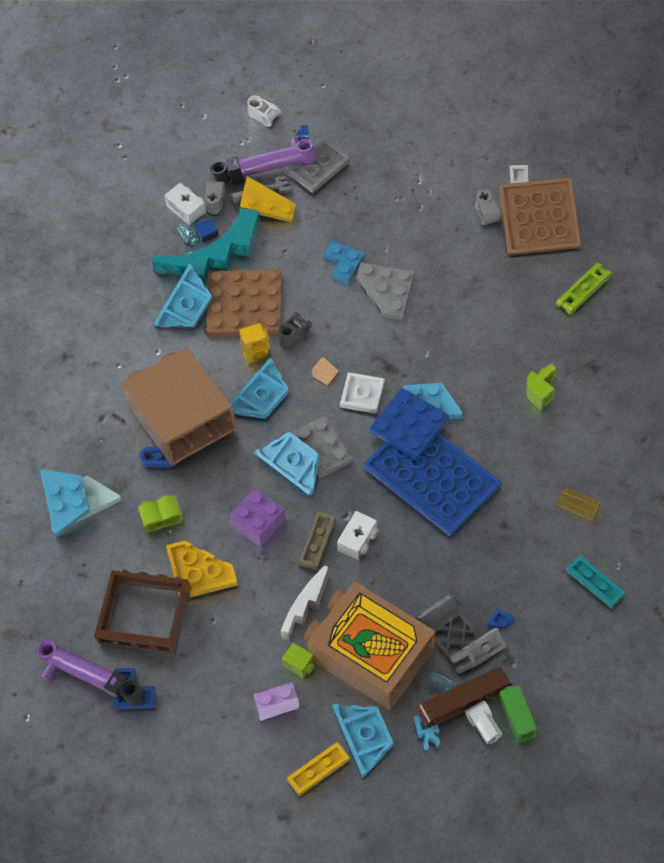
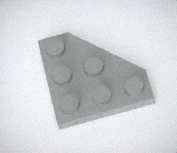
(386, 287)

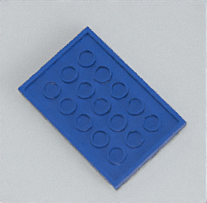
(440, 485)

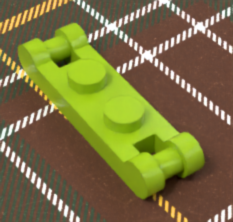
(584, 288)

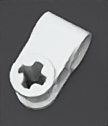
(262, 110)

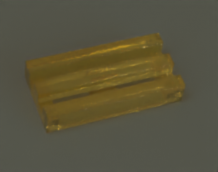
(576, 505)

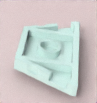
(97, 496)

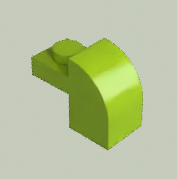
(538, 386)

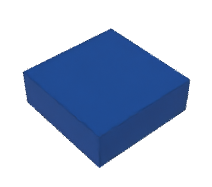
(206, 229)

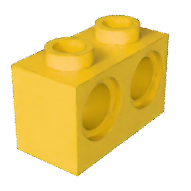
(254, 343)

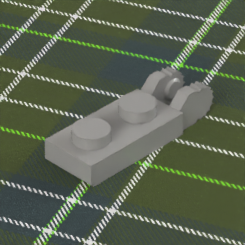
(479, 650)

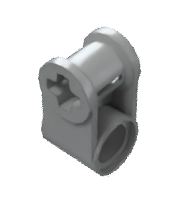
(214, 196)
(487, 207)

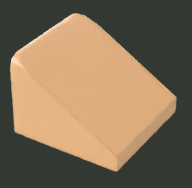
(324, 371)

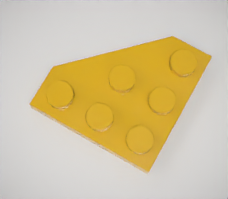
(200, 568)

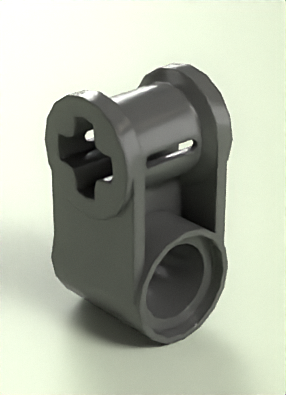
(295, 328)

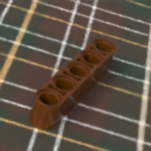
(462, 697)

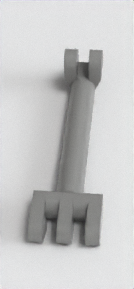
(281, 184)

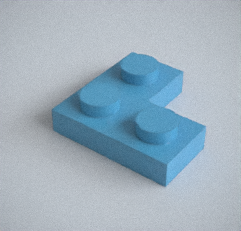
(347, 259)

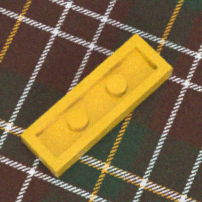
(318, 769)

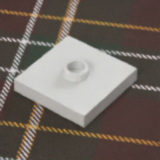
(362, 393)

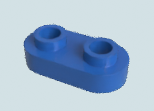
(303, 133)
(158, 460)

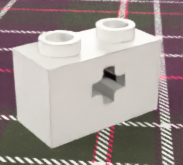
(185, 203)
(357, 535)

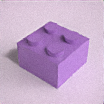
(257, 517)

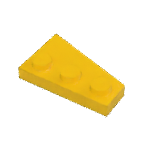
(266, 201)

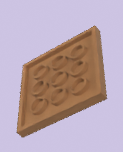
(539, 216)
(243, 300)

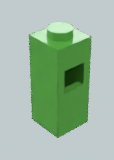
(517, 713)

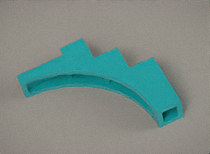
(217, 256)

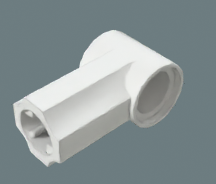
(481, 717)

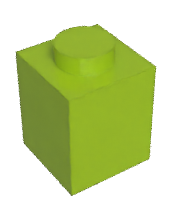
(298, 660)

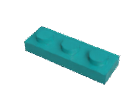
(595, 581)

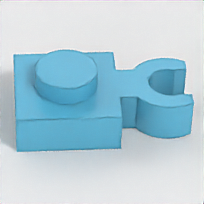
(428, 733)

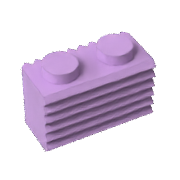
(276, 701)

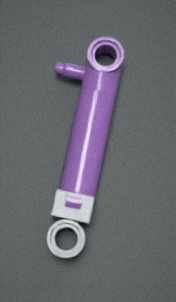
(238, 168)
(113, 683)

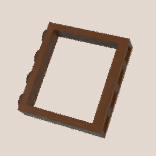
(136, 641)

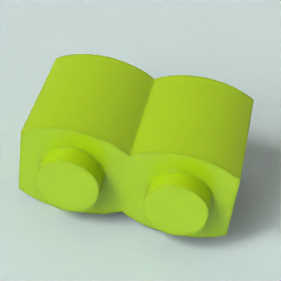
(160, 513)

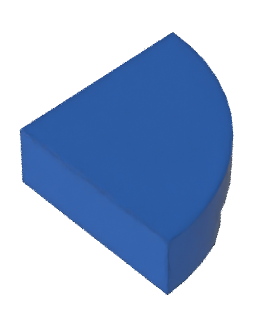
(500, 620)

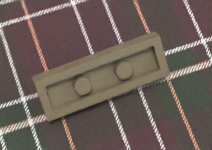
(317, 541)

